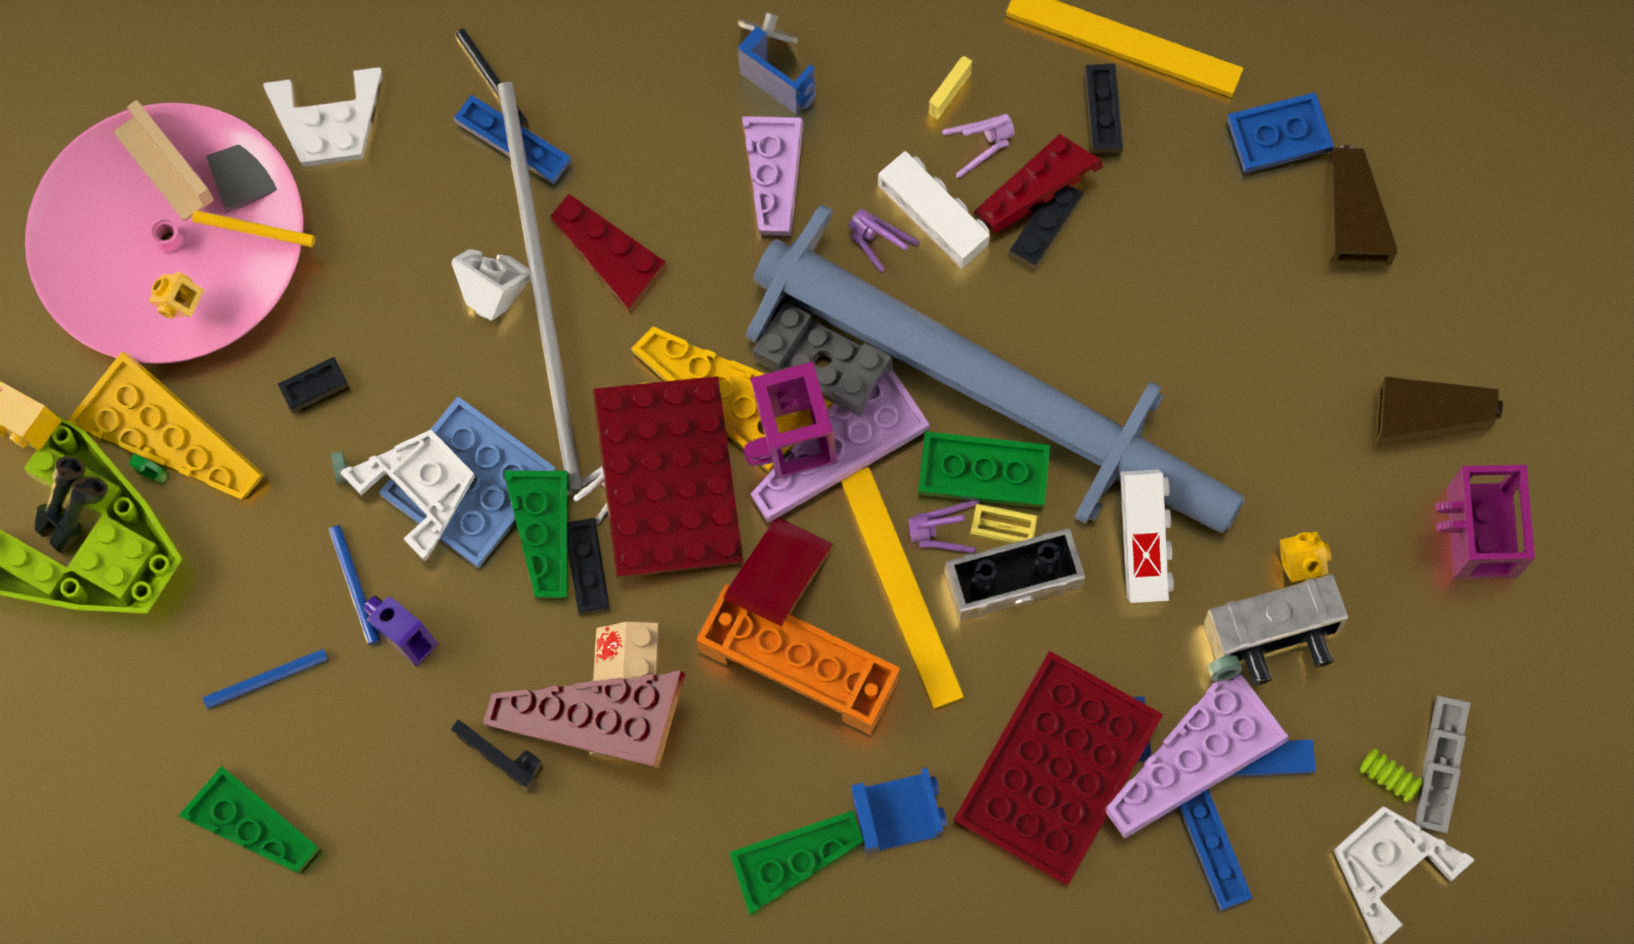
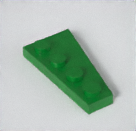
(541, 521)
(243, 818)
(787, 859)

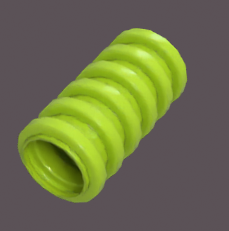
(1391, 775)

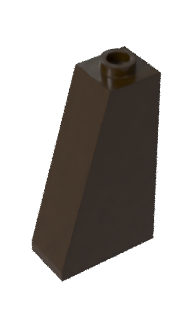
(1356, 213)
(1428, 409)

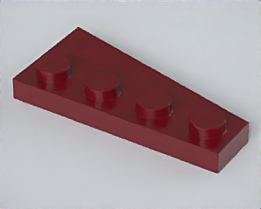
(1047, 172)
(615, 256)

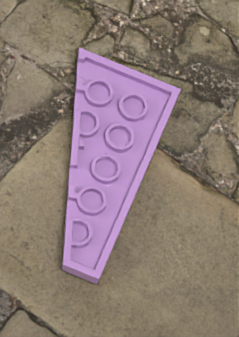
(885, 425)
(1207, 746)

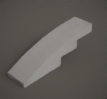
(1442, 764)

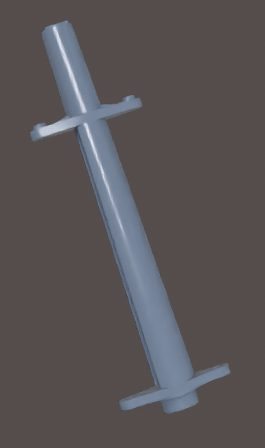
(910, 336)

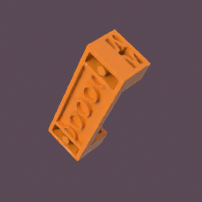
(802, 660)

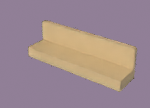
(163, 163)

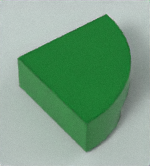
(148, 469)

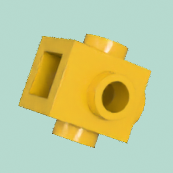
(175, 295)
(1305, 556)

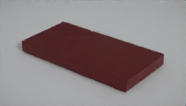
(778, 571)

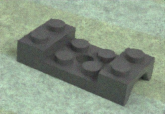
(798, 340)

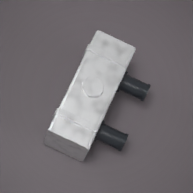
(1014, 574)
(1278, 621)

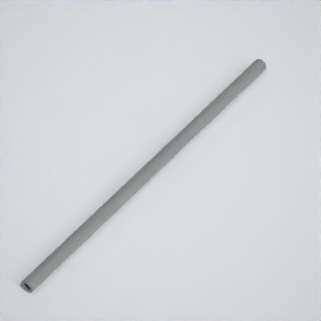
(540, 287)

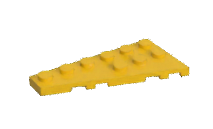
(678, 360)
(151, 421)

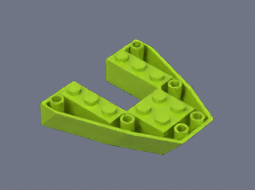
(121, 560)

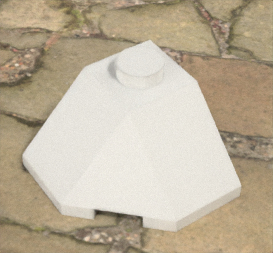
(489, 283)

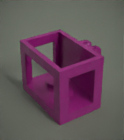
(784, 394)
(1485, 523)

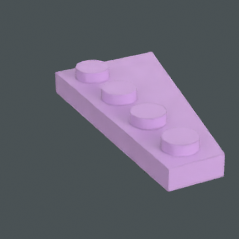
(774, 168)

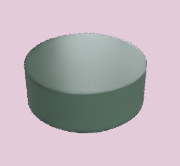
(338, 465)
(1224, 668)

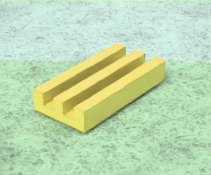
(950, 87)
(1006, 514)

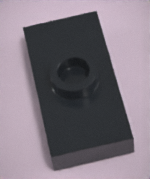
(313, 384)

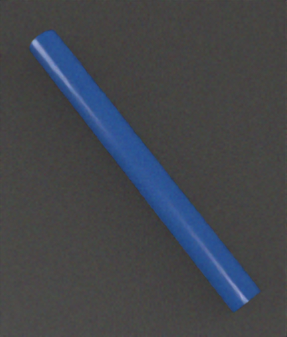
(353, 583)
(265, 678)

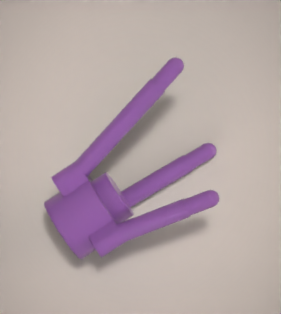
(868, 226)
(924, 526)

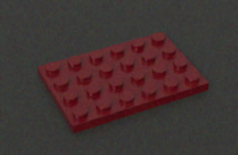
(667, 476)
(1058, 767)

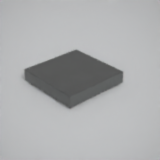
(239, 177)

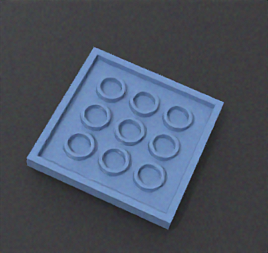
(486, 508)

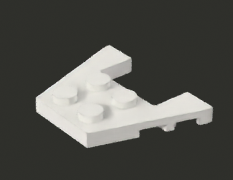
(327, 130)
(427, 475)
(1381, 855)

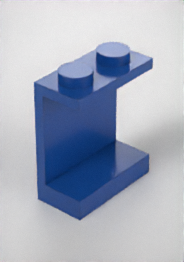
(753, 66)
(898, 812)

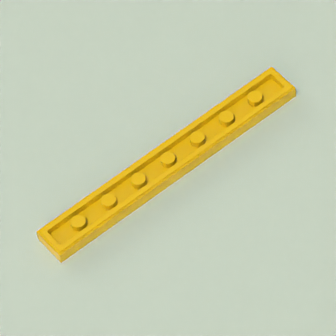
(1128, 44)
(901, 589)

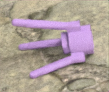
(995, 129)

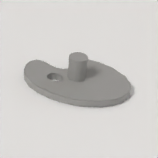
(769, 28)

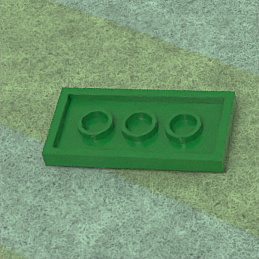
(984, 469)

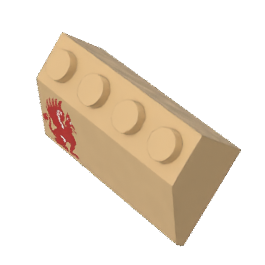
(626, 651)

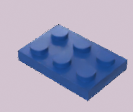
(1280, 132)

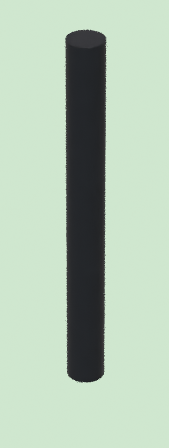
(483, 67)

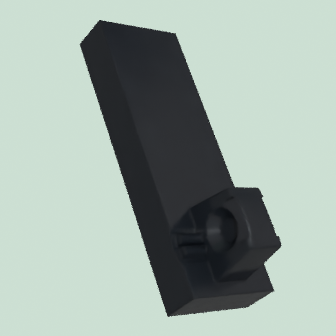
(520, 771)

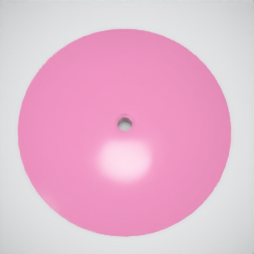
(101, 247)

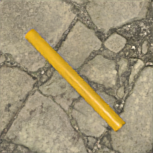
(253, 228)

